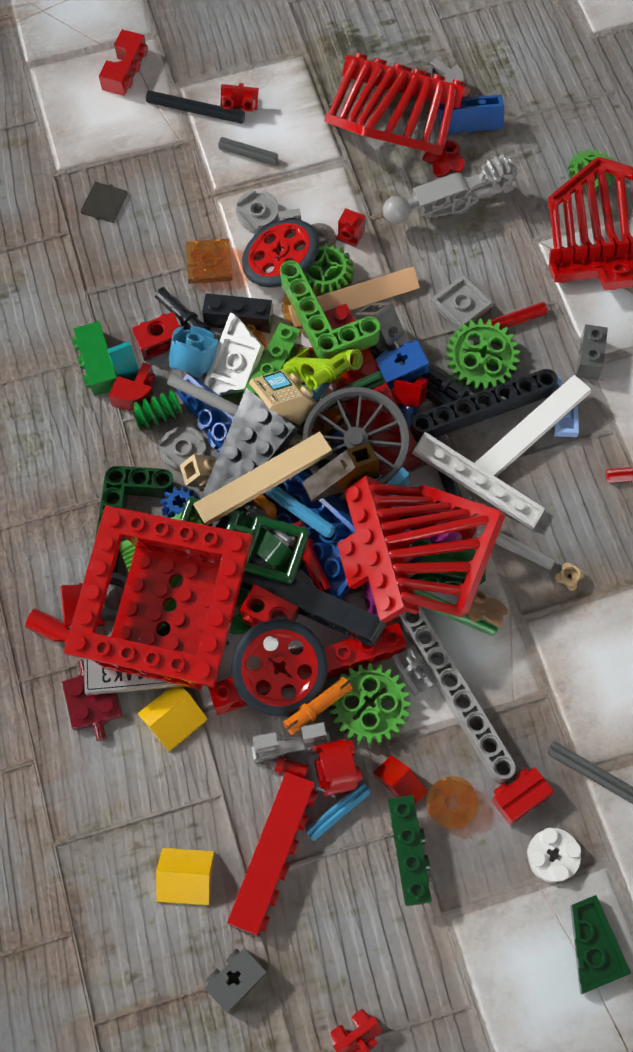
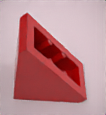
(399, 779)

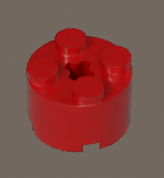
(336, 767)

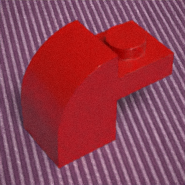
(127, 392)

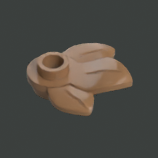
(487, 608)

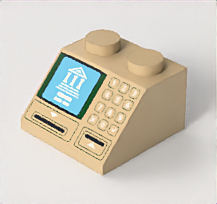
(285, 395)

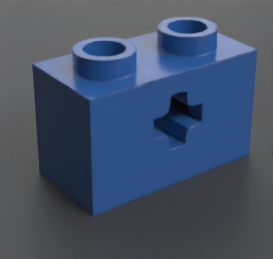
(411, 356)

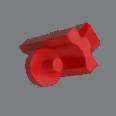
(239, 97)
(360, 1039)

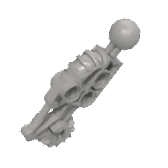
(453, 192)

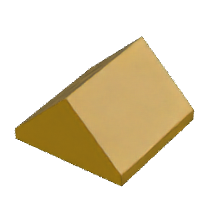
(173, 716)
(184, 876)

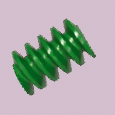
(156, 410)

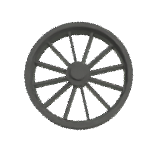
(356, 435)

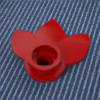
(449, 161)

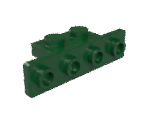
(409, 851)

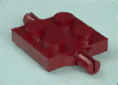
(89, 710)

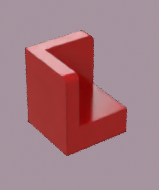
(410, 393)

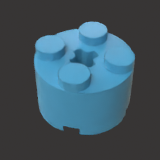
(192, 350)

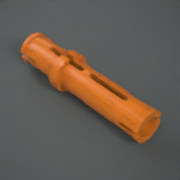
(309, 711)

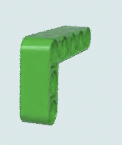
(317, 319)

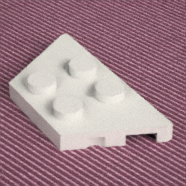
(234, 359)

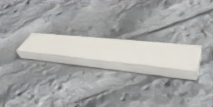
(534, 426)
(478, 480)

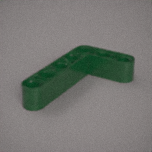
(128, 486)

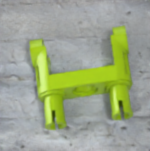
(325, 369)

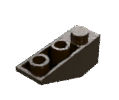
(343, 472)

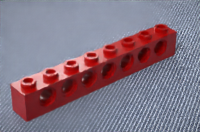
(339, 657)

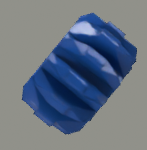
(171, 503)

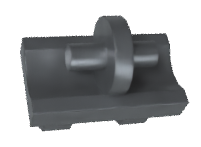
(414, 670)

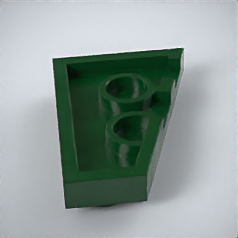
(596, 947)

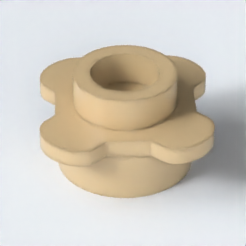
(569, 569)

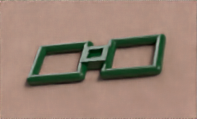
(258, 522)

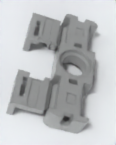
(268, 748)

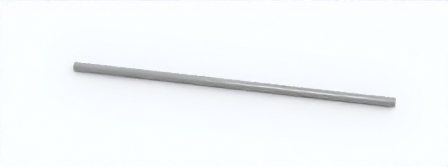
(231, 408)

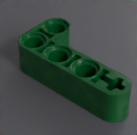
(268, 546)

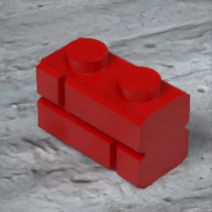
(521, 795)

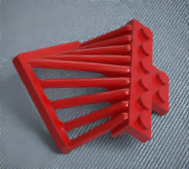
(396, 79)
(607, 261)
(379, 551)

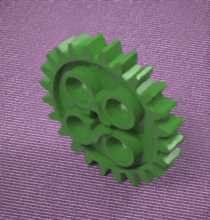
(485, 336)
(385, 719)

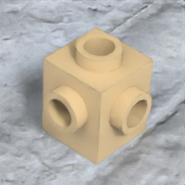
(197, 470)

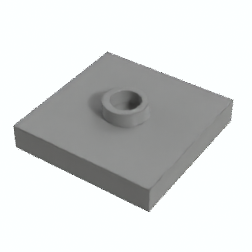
(461, 302)

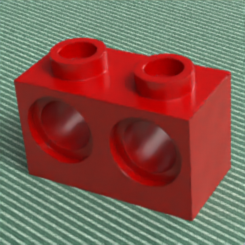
(272, 604)

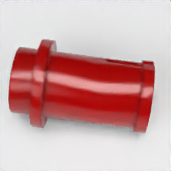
(284, 765)

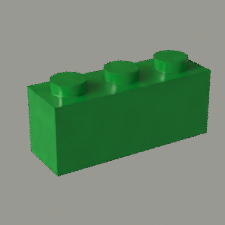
(94, 358)

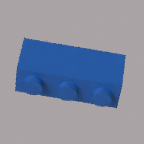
(476, 114)

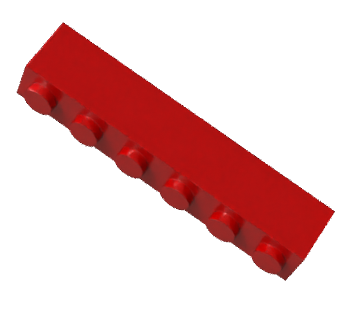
(271, 855)

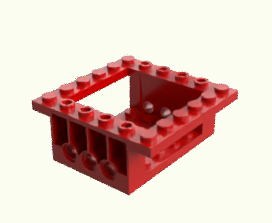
(212, 573)

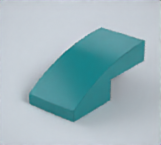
(124, 361)

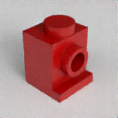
(350, 227)

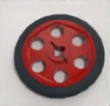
(280, 230)
(252, 645)

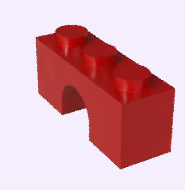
(118, 76)

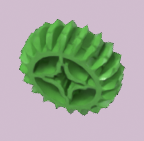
(338, 270)

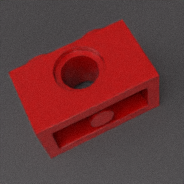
(155, 345)

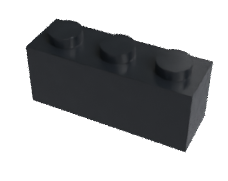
(249, 310)

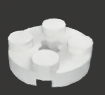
(539, 859)

